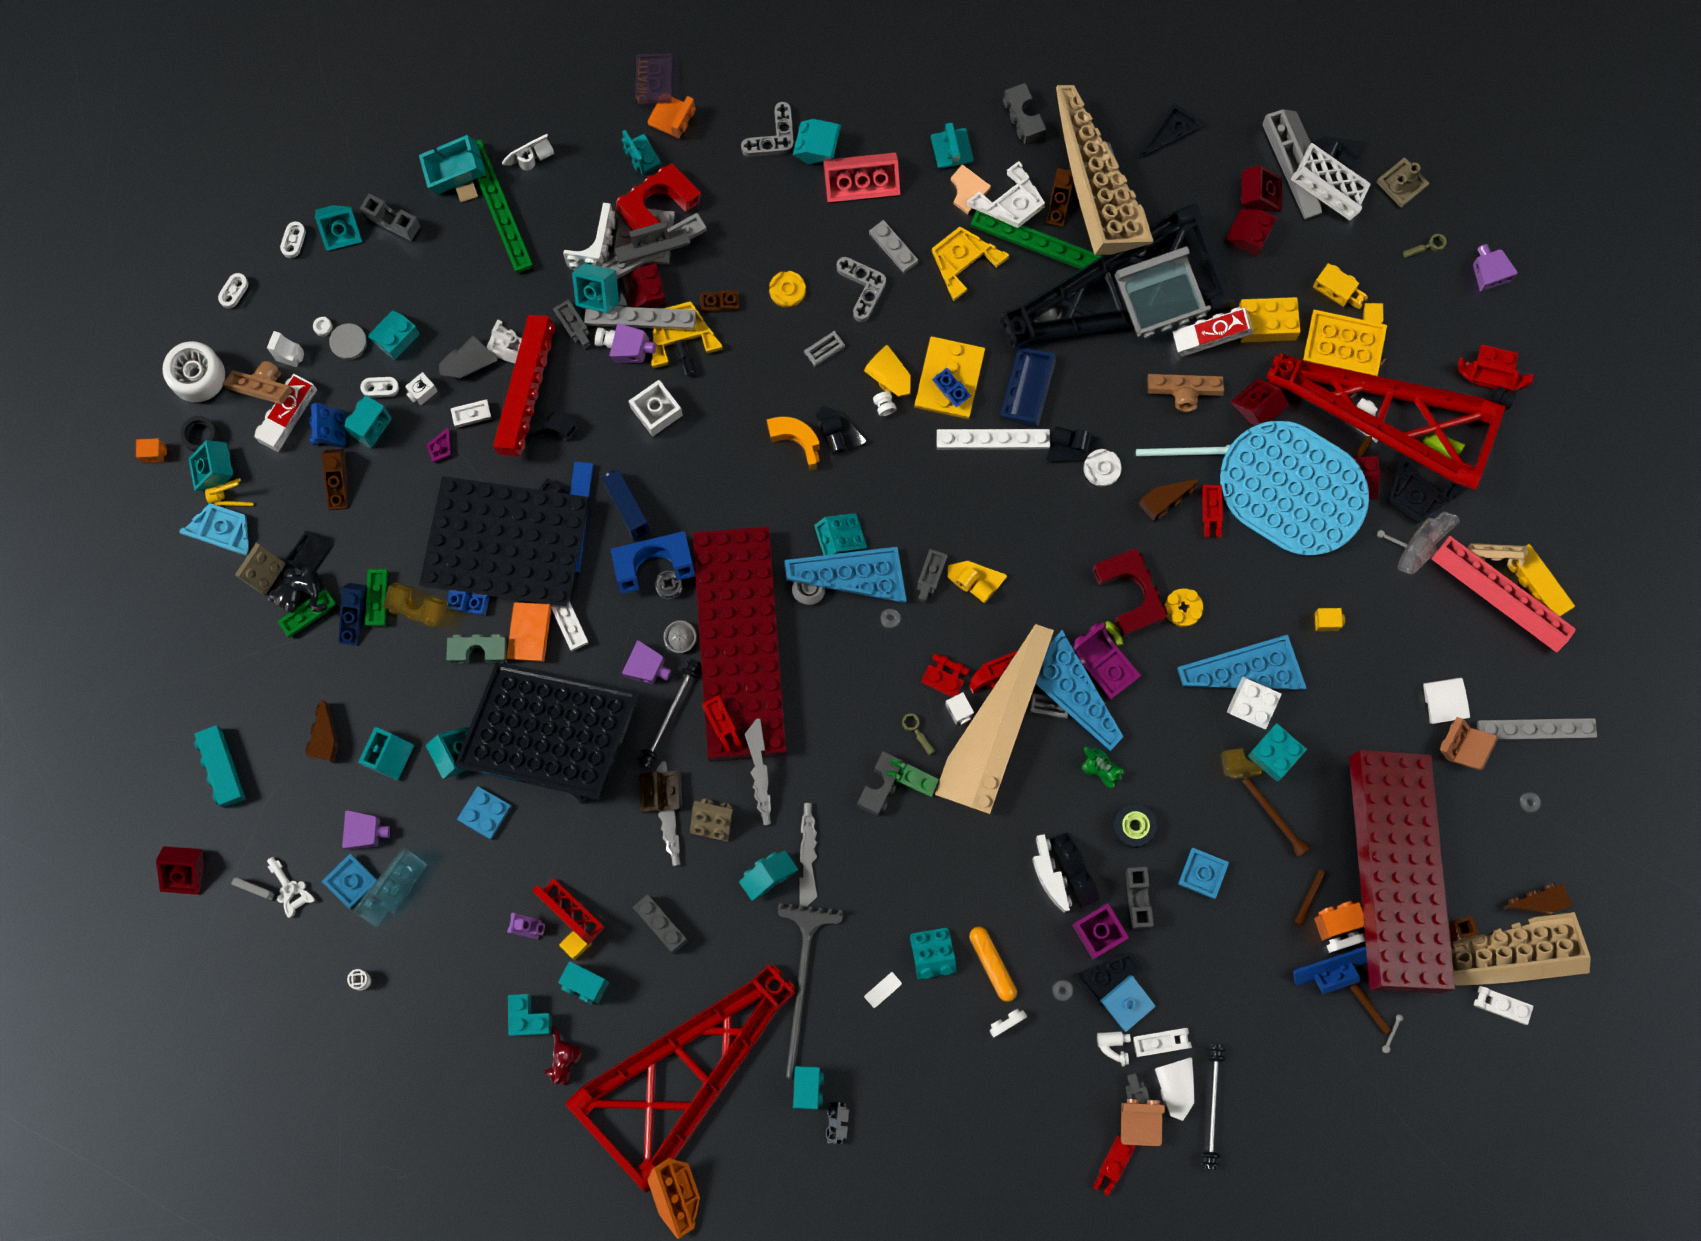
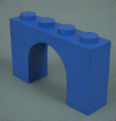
(631, 556)

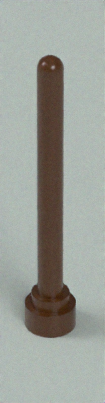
(1299, 846)

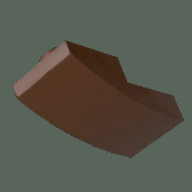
(719, 302)

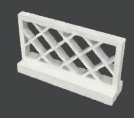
(1325, 190)

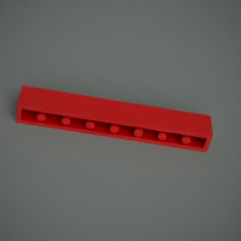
(524, 386)

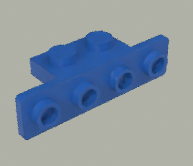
(1333, 972)

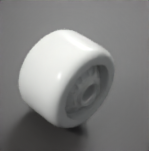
(185, 362)

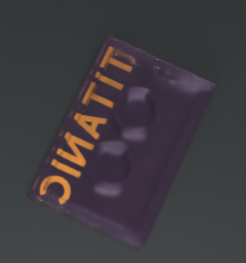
(654, 78)

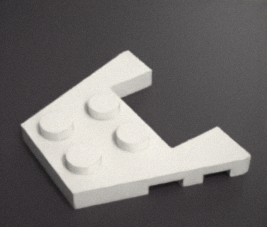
(1016, 204)

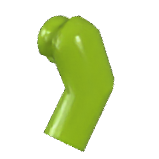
(1115, 631)

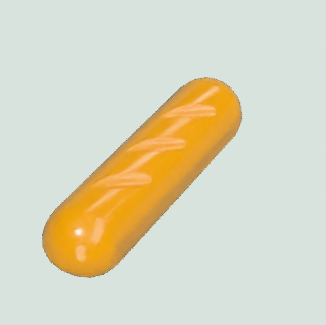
(993, 964)

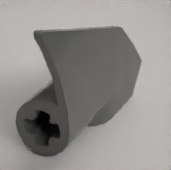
(466, 360)

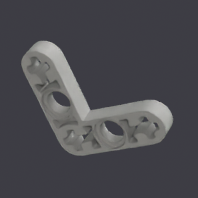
(780, 138)
(870, 286)

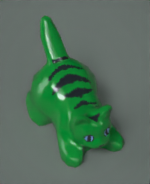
(1100, 765)

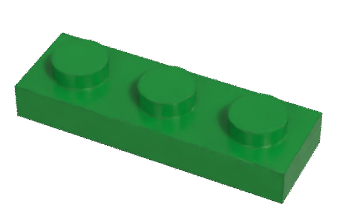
(376, 592)
(303, 615)

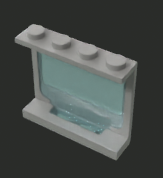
(1161, 293)

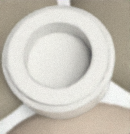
(322, 326)

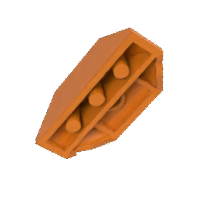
(675, 1195)

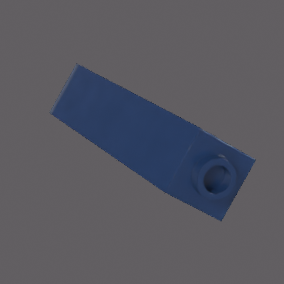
(626, 505)

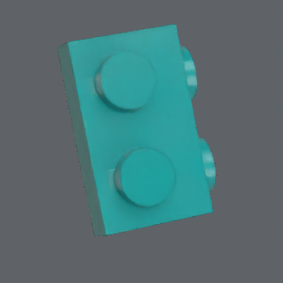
(933, 953)

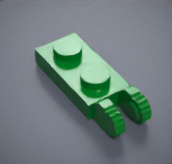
(914, 778)

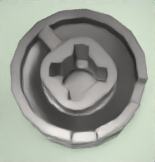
(668, 585)

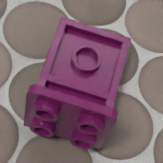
(1104, 661)

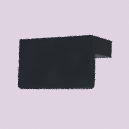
(307, 551)

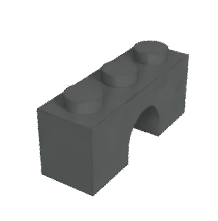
(1029, 127)
(397, 222)
(875, 799)
(1138, 899)
(660, 924)

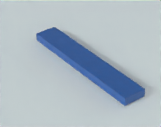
(581, 486)

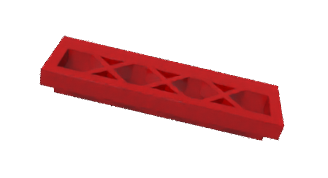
(562, 913)

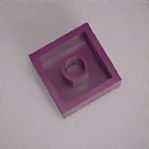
(1100, 931)

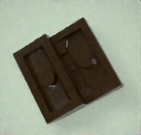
(660, 791)

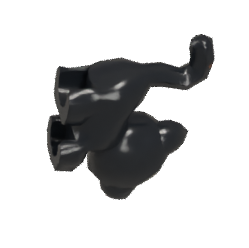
(288, 594)

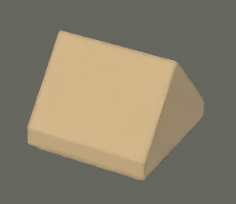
(466, 191)

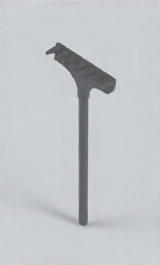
(808, 920)

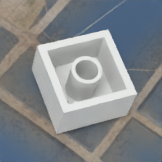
(655, 408)
(1254, 702)

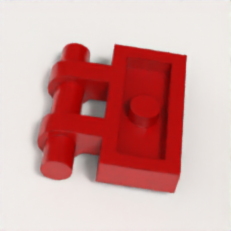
(941, 680)

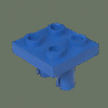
(327, 425)

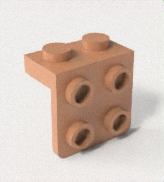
(1467, 745)
(1141, 1123)

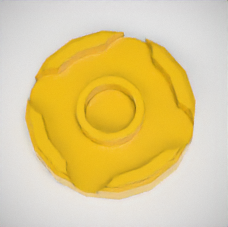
(787, 289)

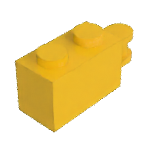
(1339, 286)

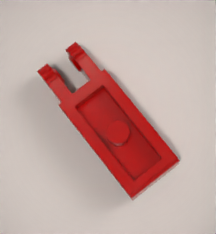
(1212, 508)
(720, 721)
(1114, 1164)

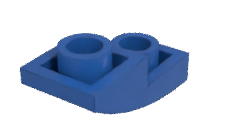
(951, 388)
(467, 603)

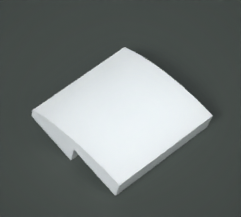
(1446, 700)

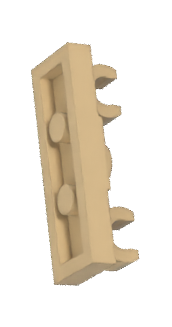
(1499, 552)

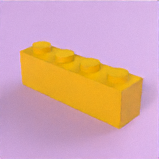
(1541, 583)

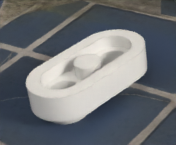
(293, 241)
(231, 290)
(380, 387)
(1338, 944)
(1014, 1018)

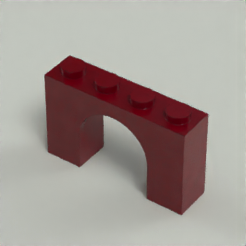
(1131, 566)

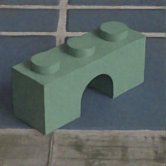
(461, 647)

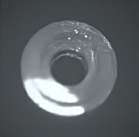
(889, 624)
(1534, 798)
(1069, 990)

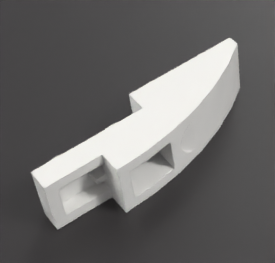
(1053, 883)

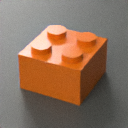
(1339, 921)

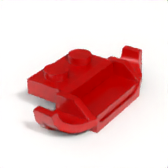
(1494, 368)
(990, 672)

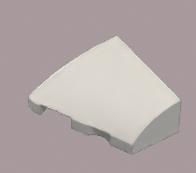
(504, 343)

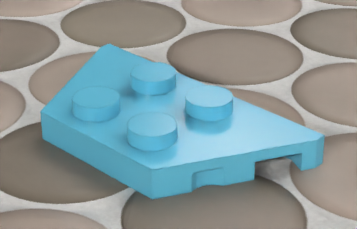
(220, 528)

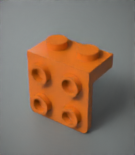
(673, 116)

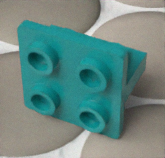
(951, 147)

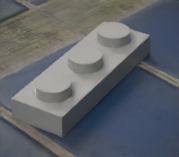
(893, 246)

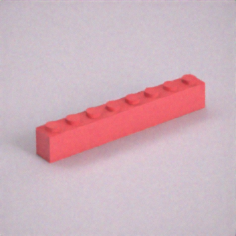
(1503, 594)

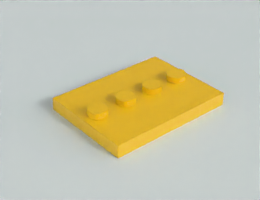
(1345, 342)
(965, 365)

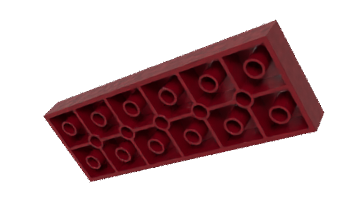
(739, 637)
(1401, 873)

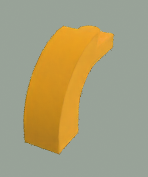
(793, 429)

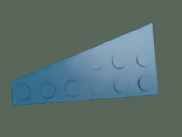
(865, 573)
(1266, 663)
(1071, 688)

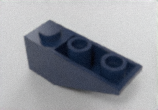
(351, 613)

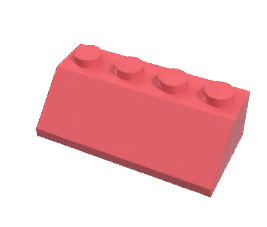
(862, 177)

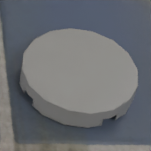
(348, 341)

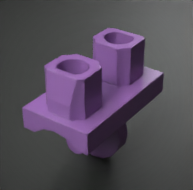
(526, 926)

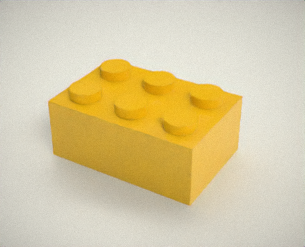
(1272, 319)

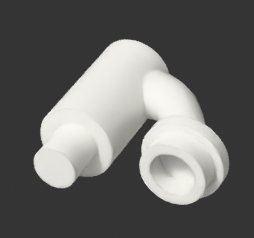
(1109, 1039)

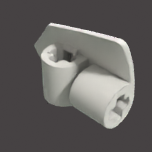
(538, 148)
(1177, 1087)

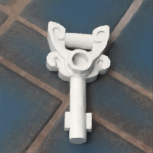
(289, 889)

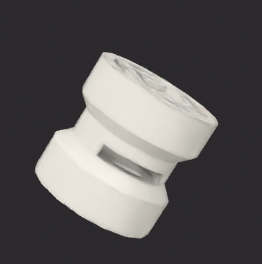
(604, 337)
(884, 403)
(362, 978)

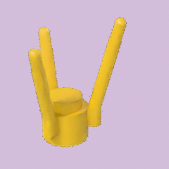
(216, 494)

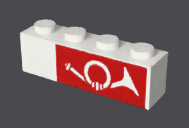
(1212, 332)
(282, 418)

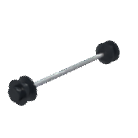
(690, 672)
(1211, 1157)

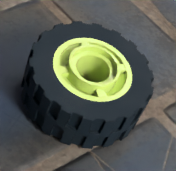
(1146, 822)

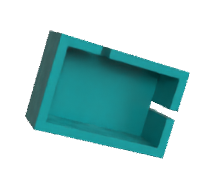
(456, 168)

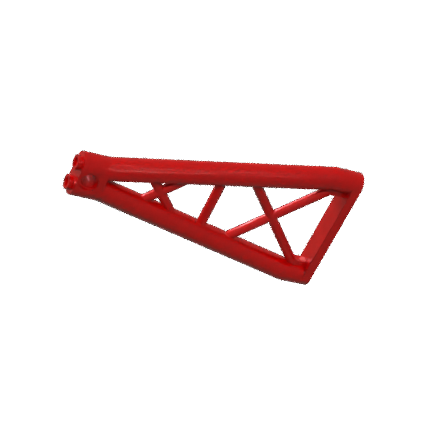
(1300, 376)
(702, 1024)

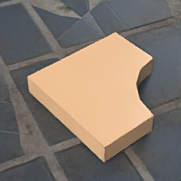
(967, 186)

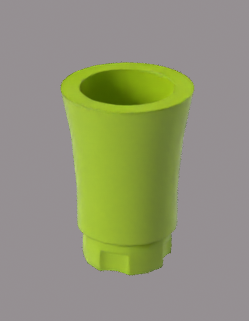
(1433, 442)

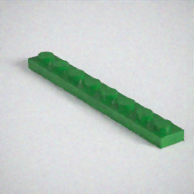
(502, 215)
(1034, 241)

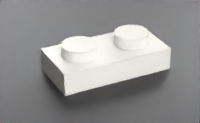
(471, 413)

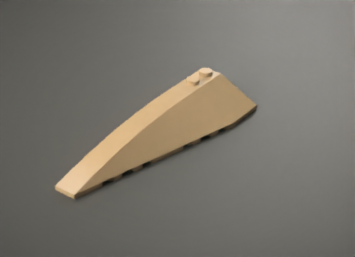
(1107, 204)
(982, 753)
(1540, 950)

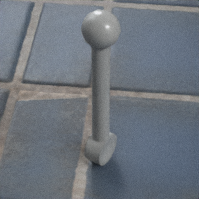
(1380, 534)
(1386, 1049)

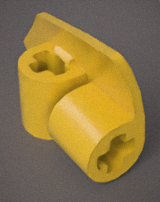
(889, 372)
(976, 579)

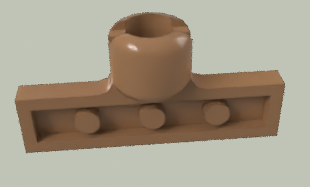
(260, 384)
(1185, 388)

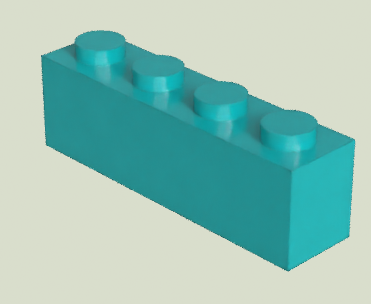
(219, 766)

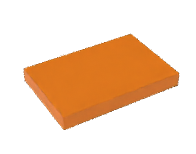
(529, 632)

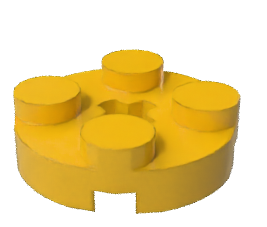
(1189, 598)

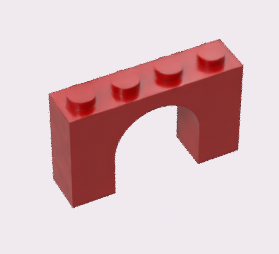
(666, 181)

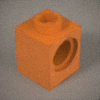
(150, 450)

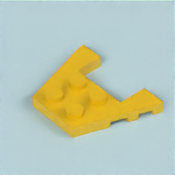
(959, 252)
(667, 337)

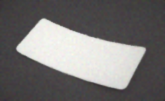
(883, 990)

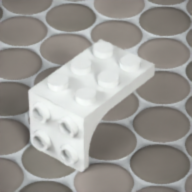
(598, 251)

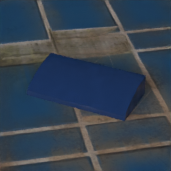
(1028, 386)

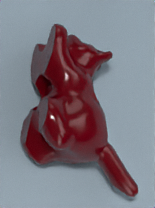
(563, 1056)

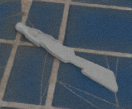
(756, 745)
(669, 828)
(807, 856)

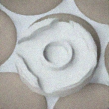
(1102, 467)

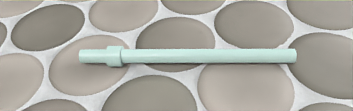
(1182, 451)

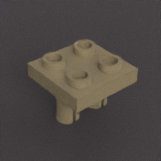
(1403, 182)
(260, 569)
(711, 820)

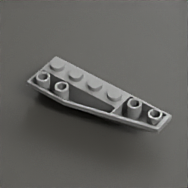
(1290, 144)

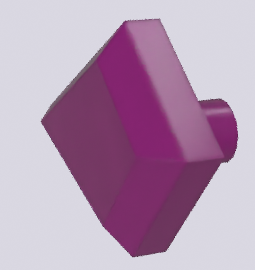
(440, 446)

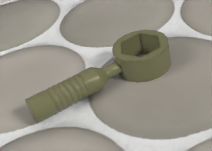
(1421, 248)
(921, 738)

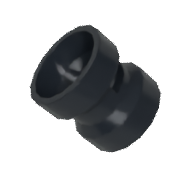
(1504, 398)

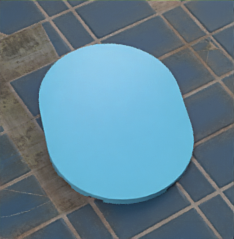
(1294, 488)

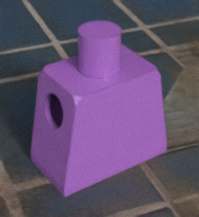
(1492, 268)
(630, 345)
(645, 665)
(362, 831)

